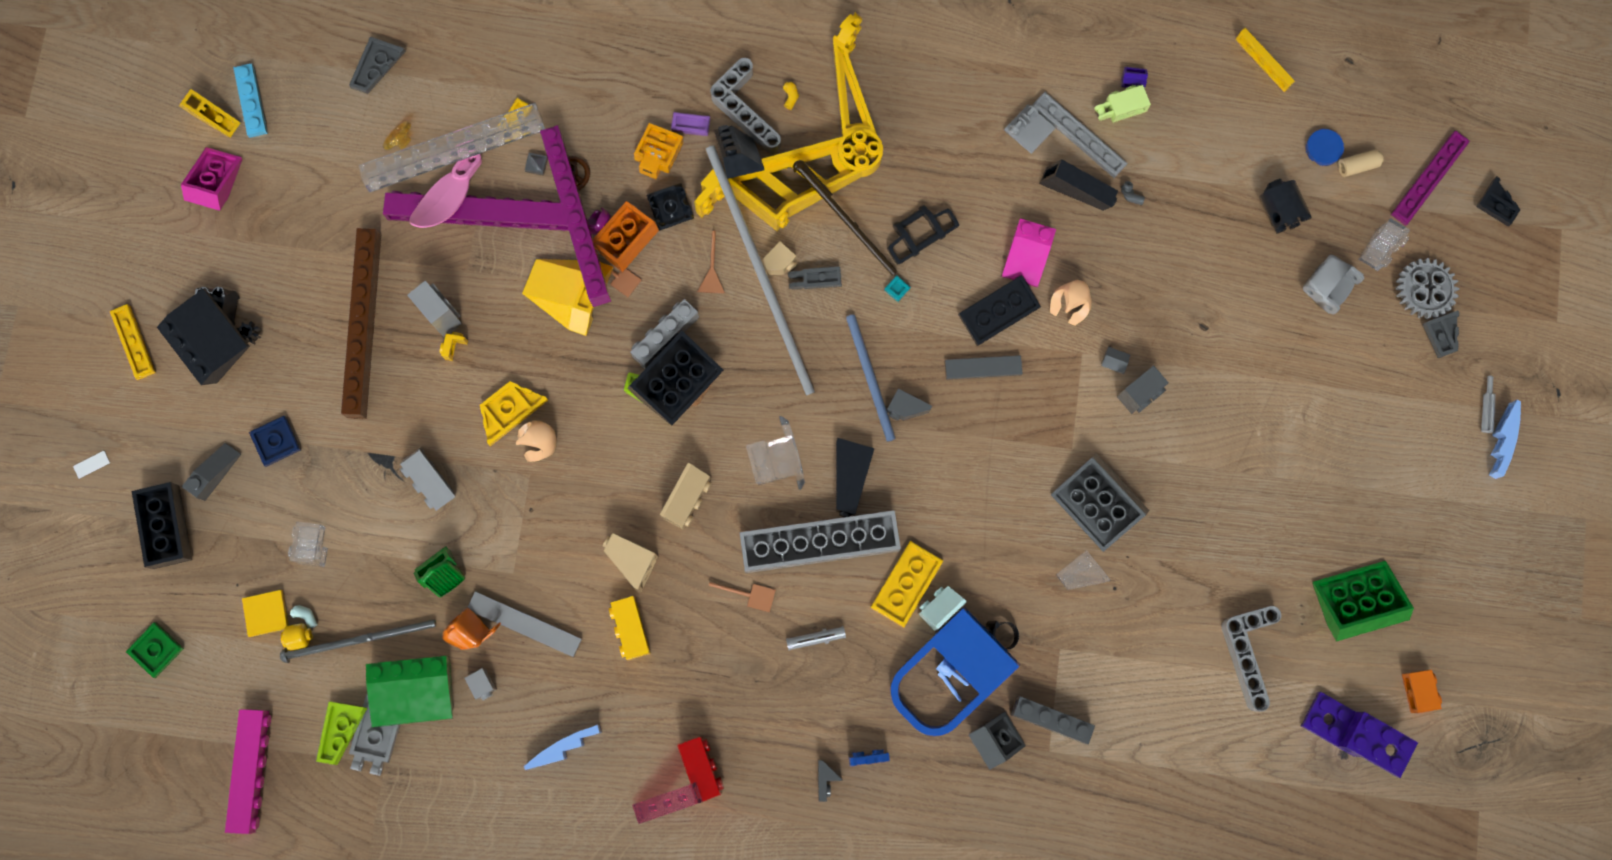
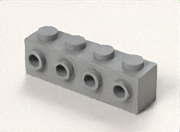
(668, 328)

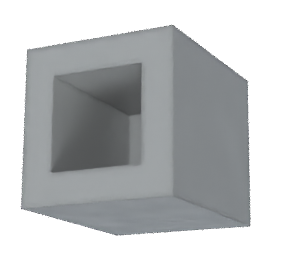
(481, 684)

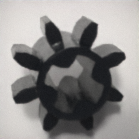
(252, 335)

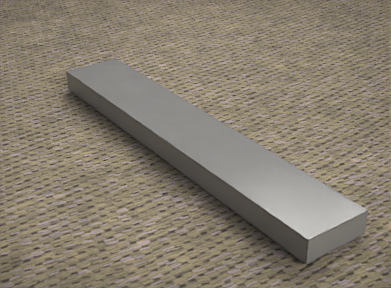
(1080, 135)
(524, 624)

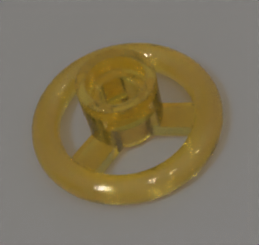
(398, 137)

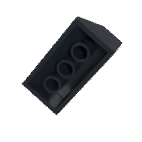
(737, 152)

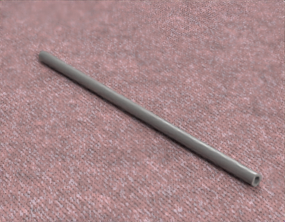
(759, 269)

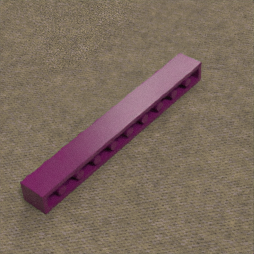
(485, 211)
(575, 216)

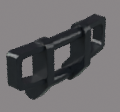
(915, 249)

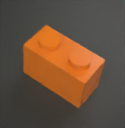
(1422, 691)

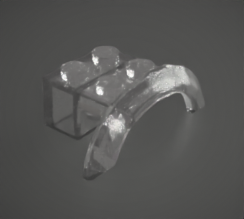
(776, 458)

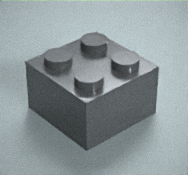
(1146, 387)

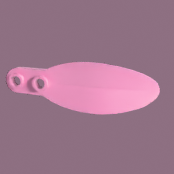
(445, 194)

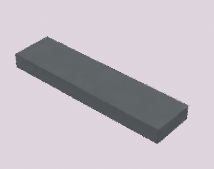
(983, 367)

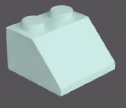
(941, 608)

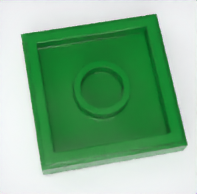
(154, 650)

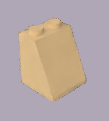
(631, 559)

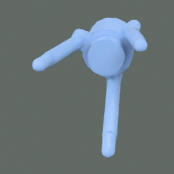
(946, 669)

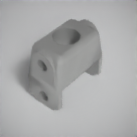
(1332, 283)

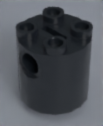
(1284, 205)

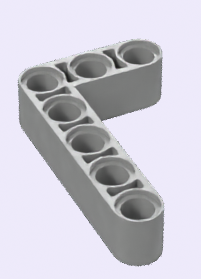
(735, 114)
(1247, 653)

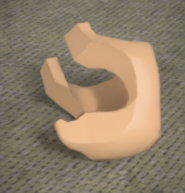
(1076, 294)
(539, 435)

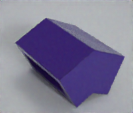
(1134, 76)

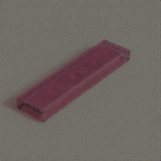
(667, 803)

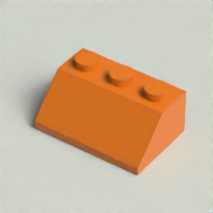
(625, 236)

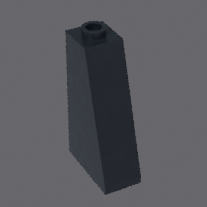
(1079, 185)
(851, 472)

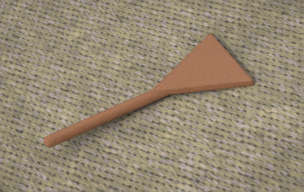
(711, 282)

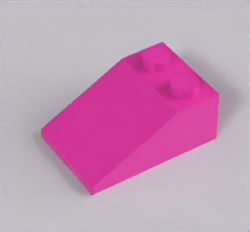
(211, 178)
(1029, 252)

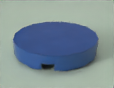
(1324, 147)

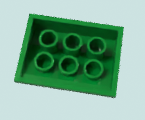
(1362, 601)
(409, 691)

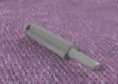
(1488, 411)

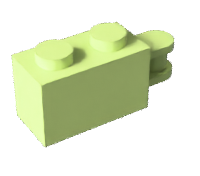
(1124, 104)

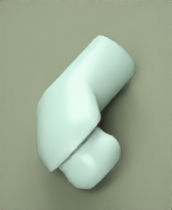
(304, 613)

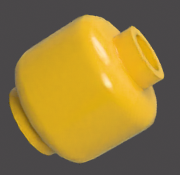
(296, 637)

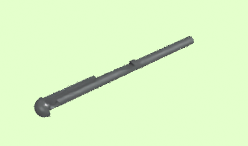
(286, 655)

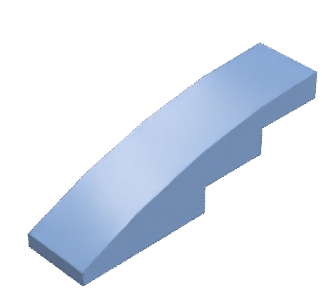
(1507, 433)
(557, 751)

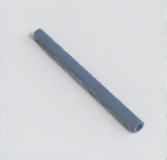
(870, 377)

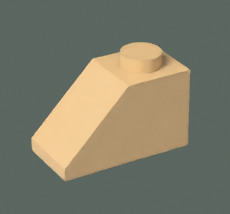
(779, 260)

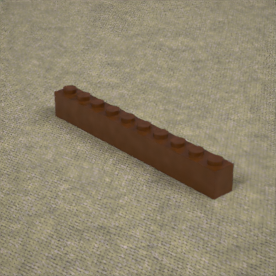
(361, 324)

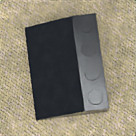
(203, 337)
(675, 378)

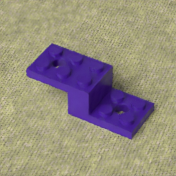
(1359, 734)

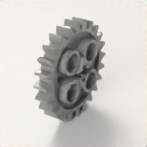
(1427, 288)

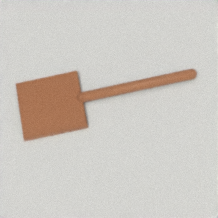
(625, 282)
(759, 598)

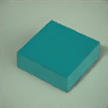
(897, 288)

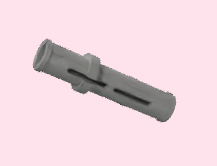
(792, 643)

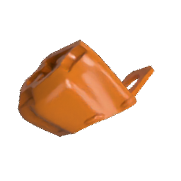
(467, 630)

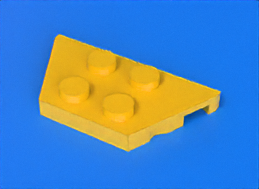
(508, 409)

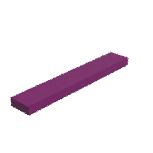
(1430, 178)

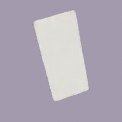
(91, 464)

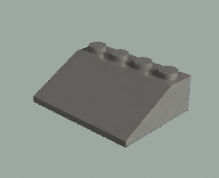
(1100, 502)

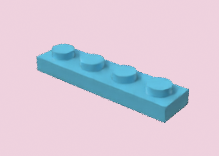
(250, 100)

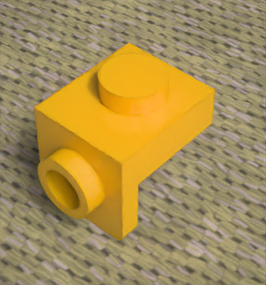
(447, 348)

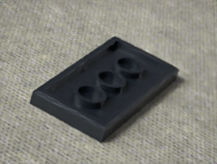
(999, 310)

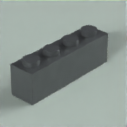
(1052, 720)

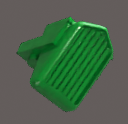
(439, 573)

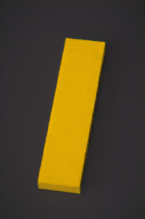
(1265, 60)
(132, 342)

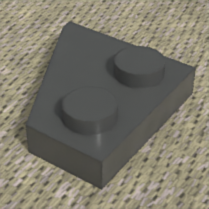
(1443, 334)

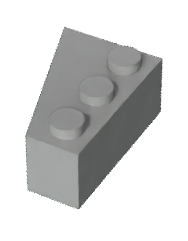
(427, 479)

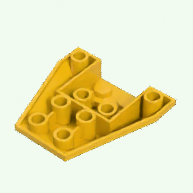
(561, 292)

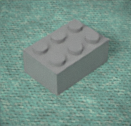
(435, 308)

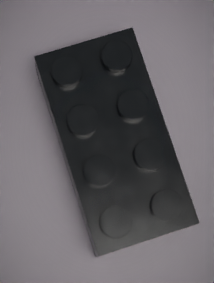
(161, 525)

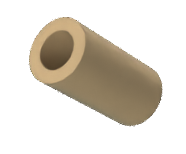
(1360, 163)

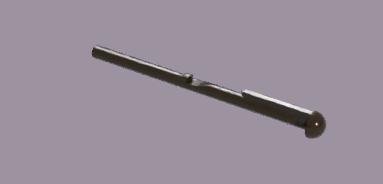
(824, 192)

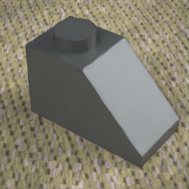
(907, 406)

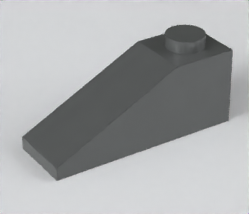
(211, 472)

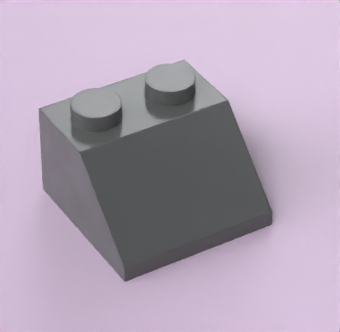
(997, 740)

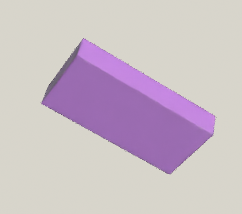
(690, 124)

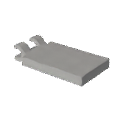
(372, 743)

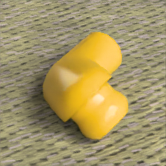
(793, 95)

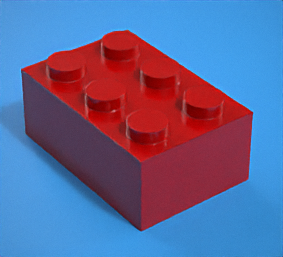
(701, 768)

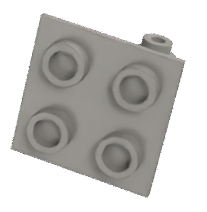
(1029, 128)

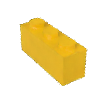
(629, 628)

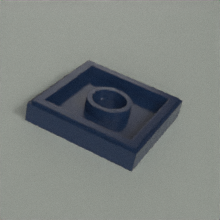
(275, 441)

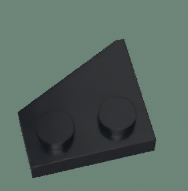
(1499, 203)

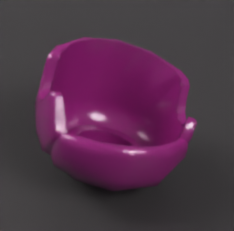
(598, 220)

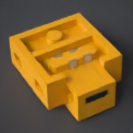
(657, 150)

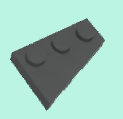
(374, 64)

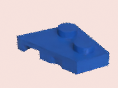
(876, 757)

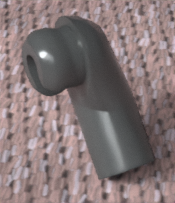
(1130, 196)

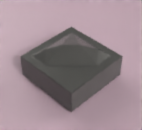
(536, 164)

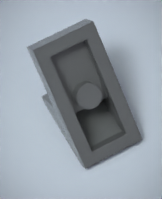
(825, 774)

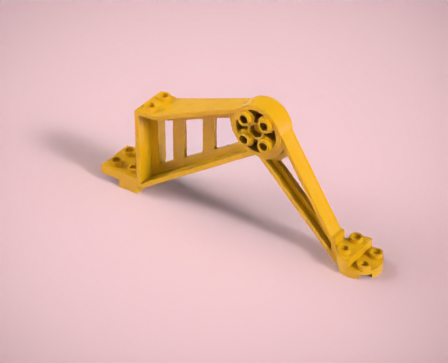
(840, 150)

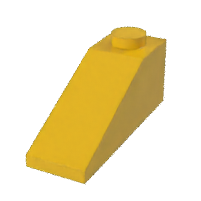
(209, 113)

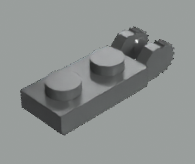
(816, 278)

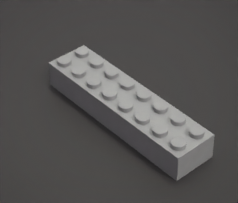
(820, 541)

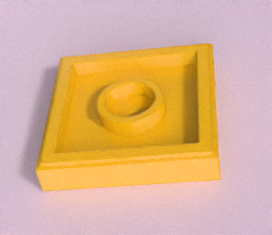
(265, 613)

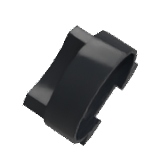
(991, 626)

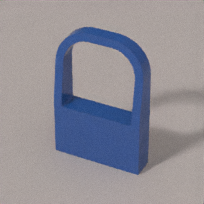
(973, 654)

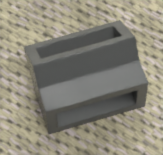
(1115, 360)

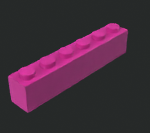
(247, 771)

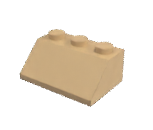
(686, 496)

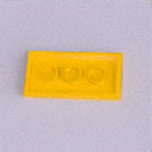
(907, 584)

